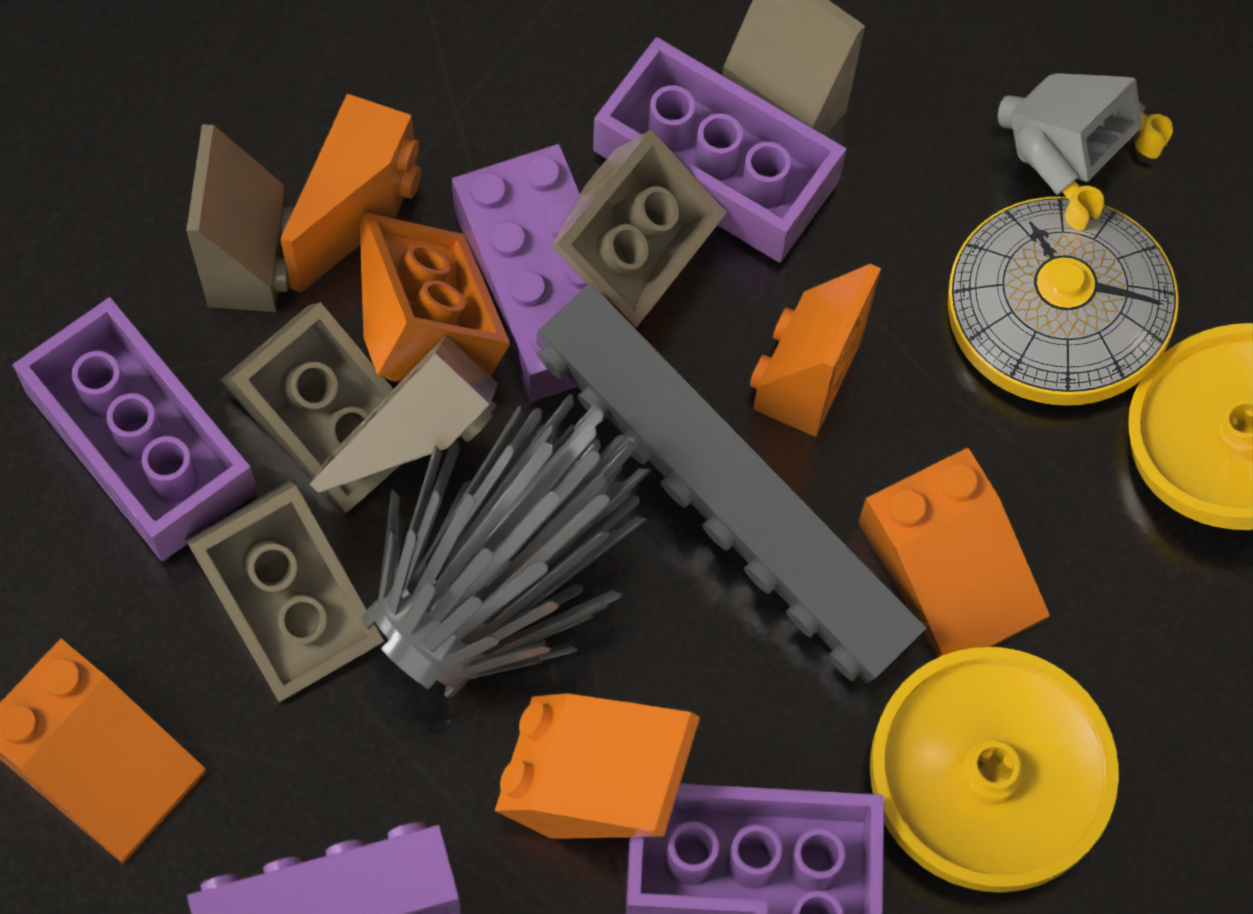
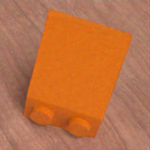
(360, 169)
(418, 290)
(814, 350)
(954, 556)
(93, 751)
(596, 767)

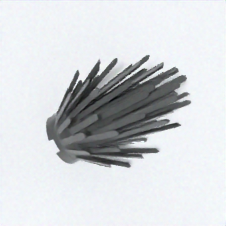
(485, 579)

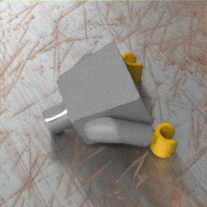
(1075, 128)

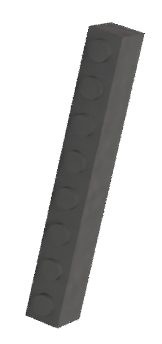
(729, 486)

